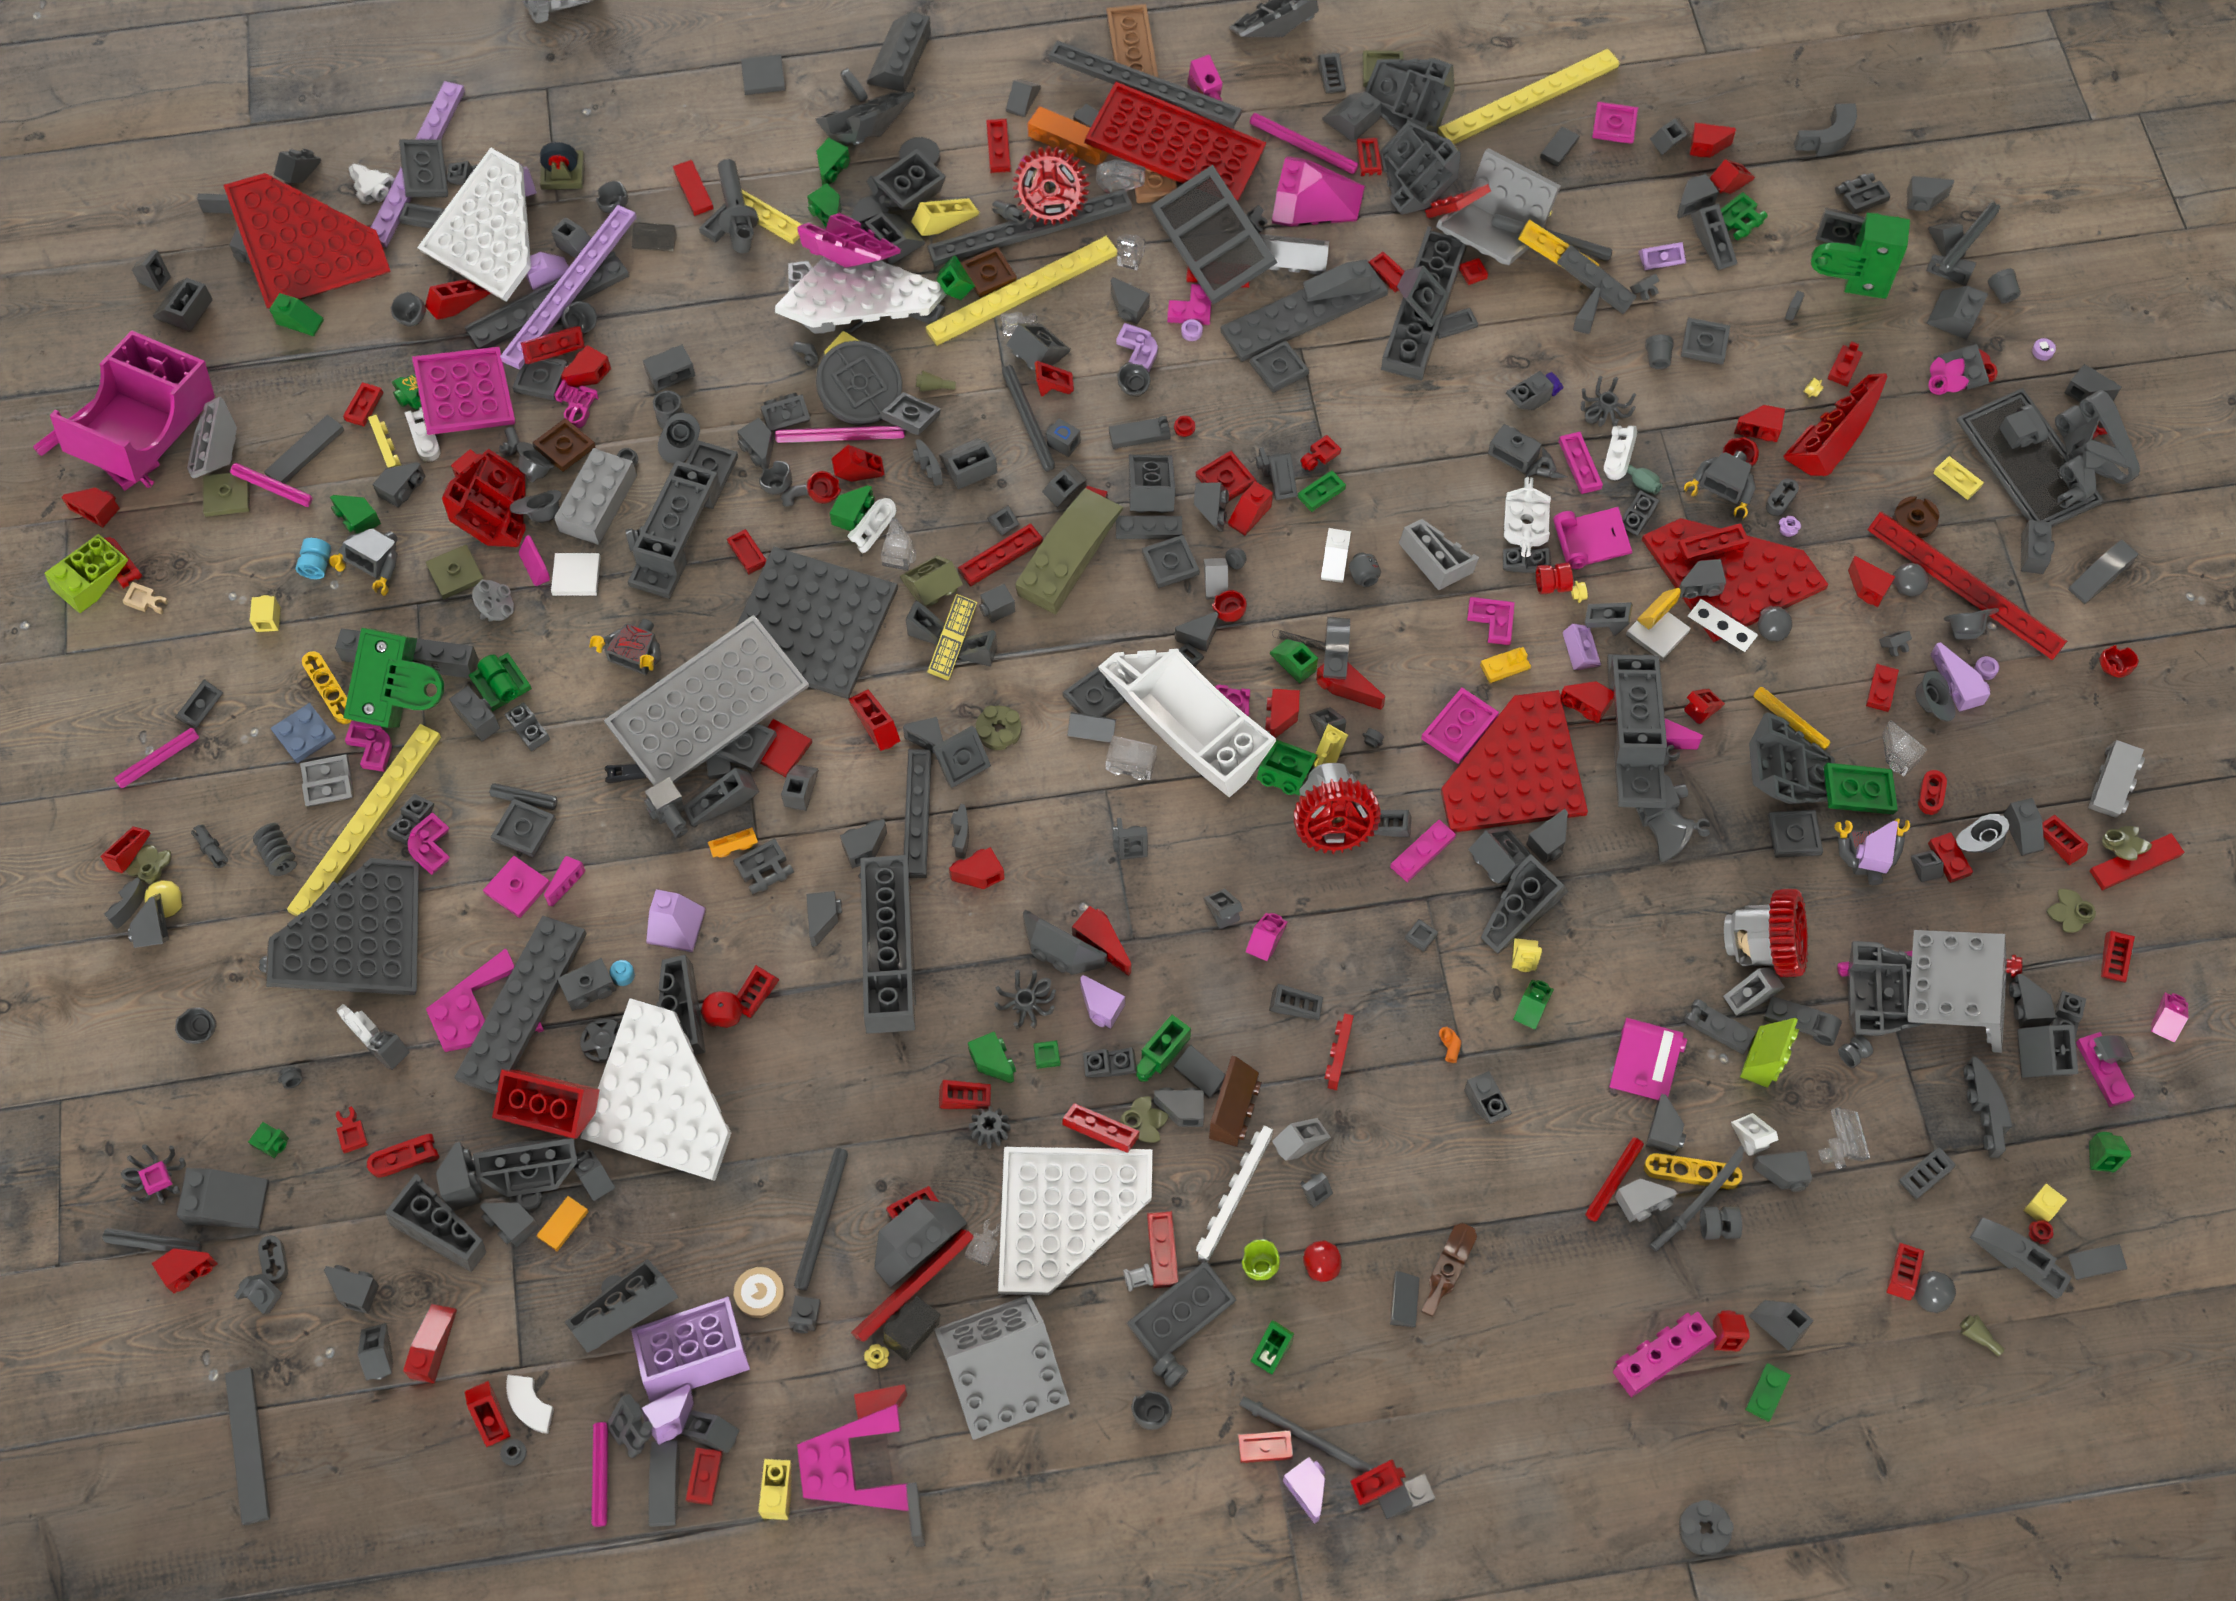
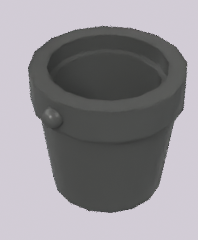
(2005, 285)
(1659, 351)

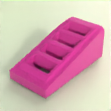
(565, 877)

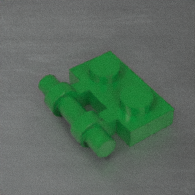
(1737, 211)

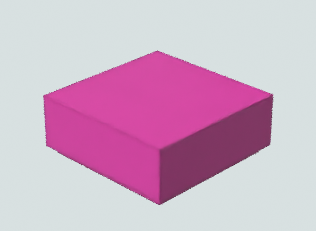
(155, 1178)

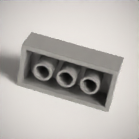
(595, 496)

